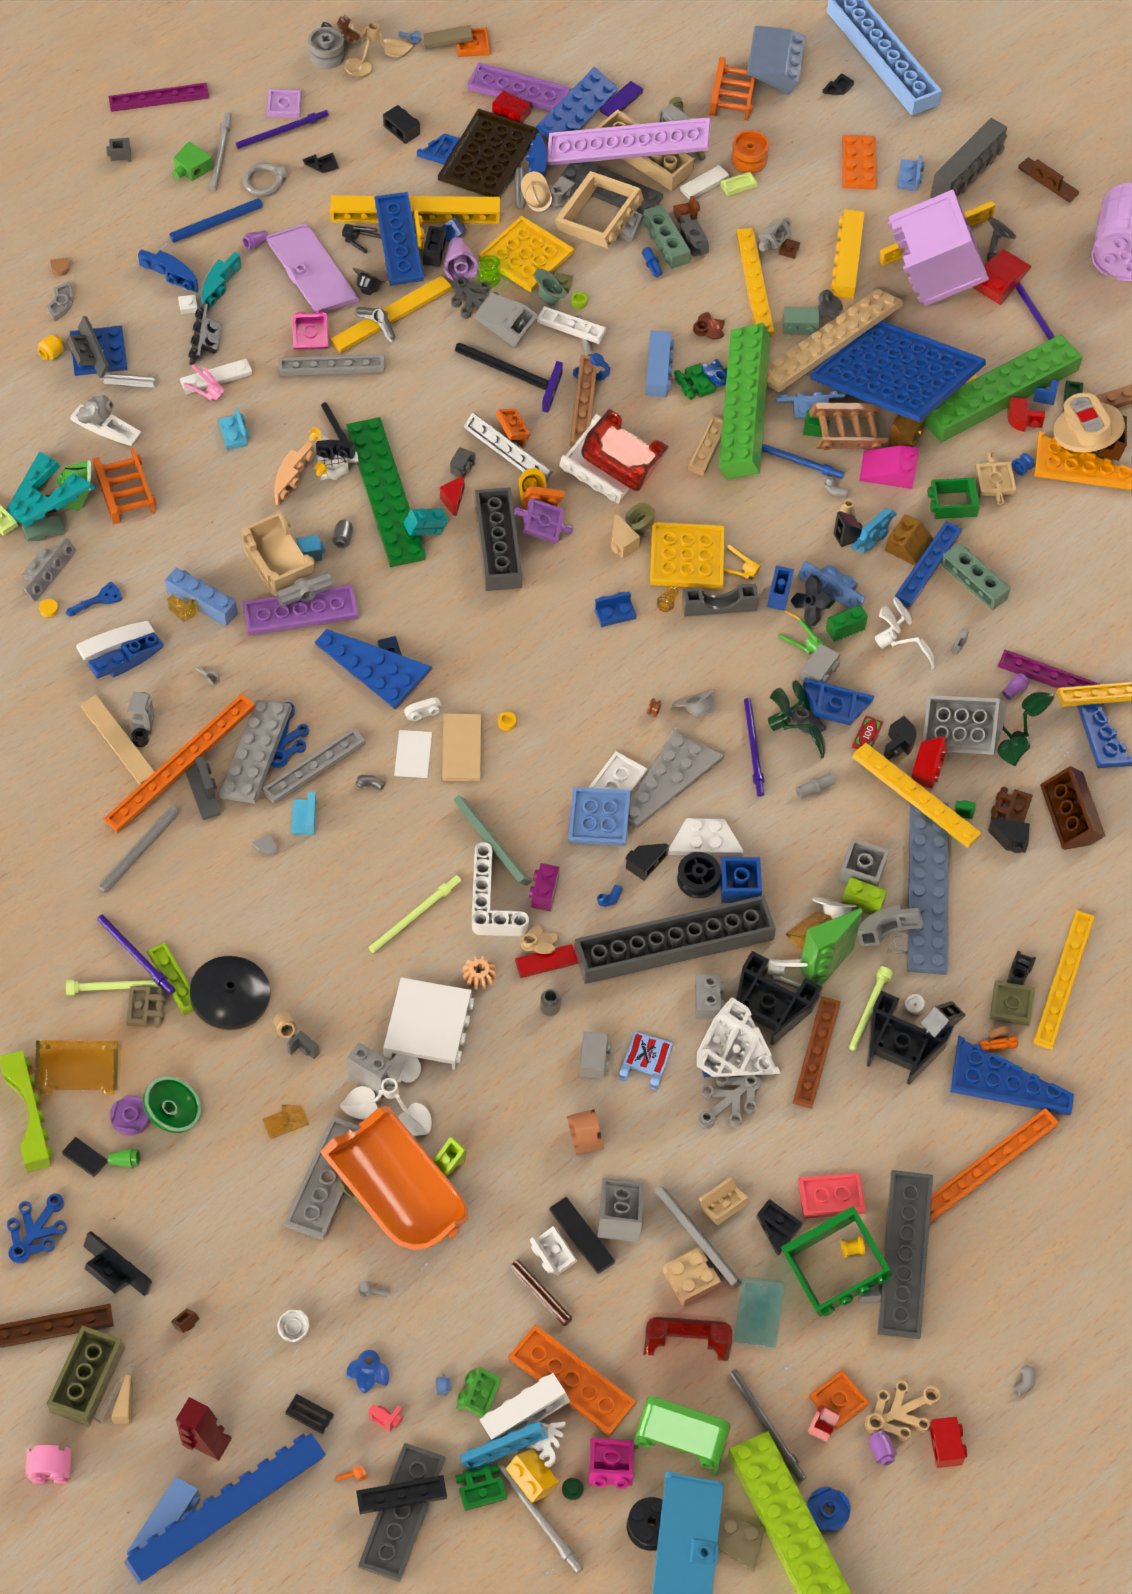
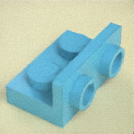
(233, 430)

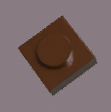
(789, 248)
(185, 1321)

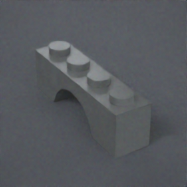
(741, 599)

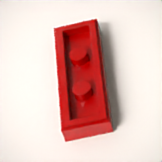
(541, 963)

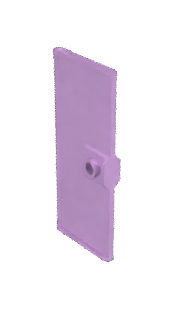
(311, 268)

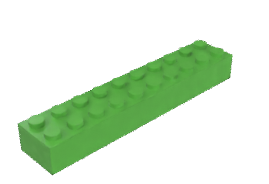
(993, 390)
(744, 401)

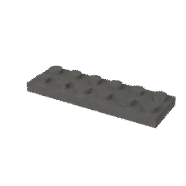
(578, 171)
(398, 1528)

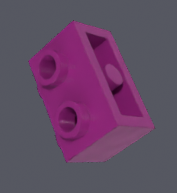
(545, 886)

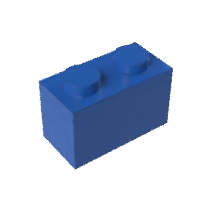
(780, 588)

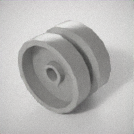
(326, 47)

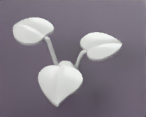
(888, 636)
(361, 1100)

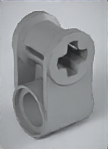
(562, 191)

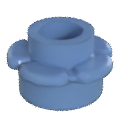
(443, 1385)

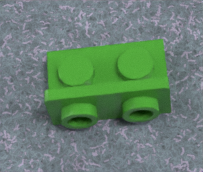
(478, 1391)

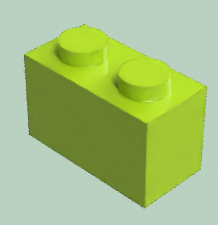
(864, 895)

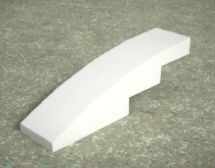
(111, 428)
(112, 640)

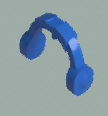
(597, 360)

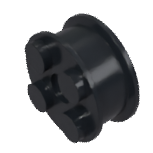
(698, 875)
(639, 1531)

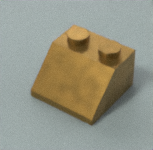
(905, 432)
(909, 540)

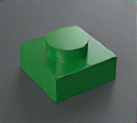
(965, 809)

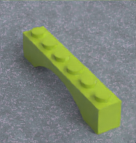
(33, 1147)

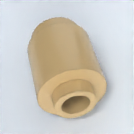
(284, 1025)

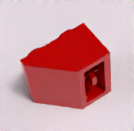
(929, 761)

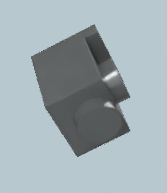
(119, 149)
(462, 462)

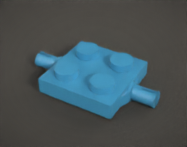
(874, 531)

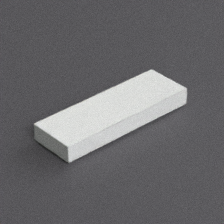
(704, 182)

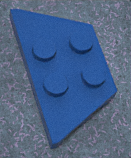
(835, 702)

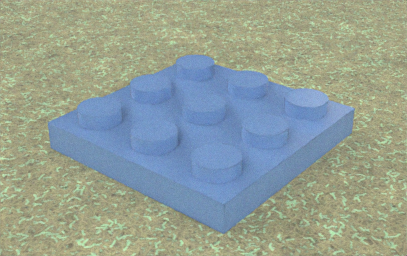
(599, 816)

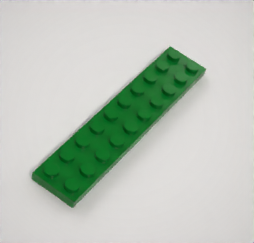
(384, 491)

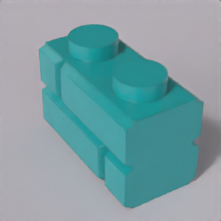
(425, 521)

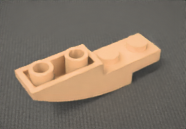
(289, 471)

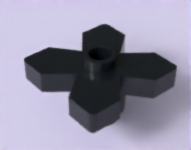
(813, 600)

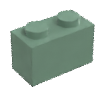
(800, 320)

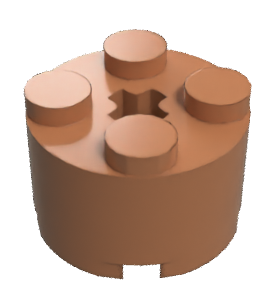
(585, 1132)

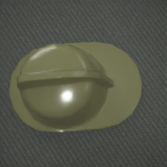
(640, 517)

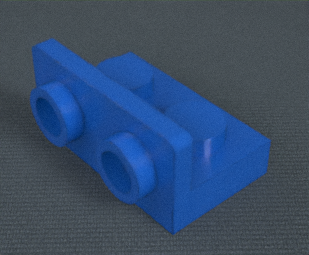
(614, 609)

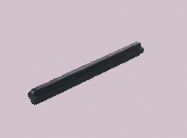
(501, 366)

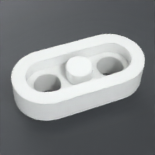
(423, 708)

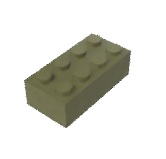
(85, 1376)

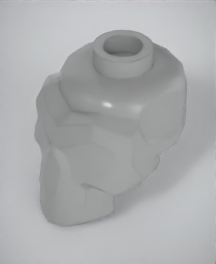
(96, 410)

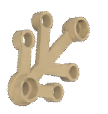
(900, 1412)

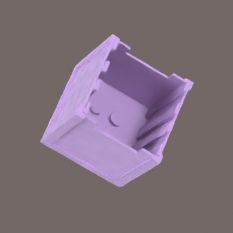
(938, 248)

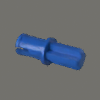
(652, 262)

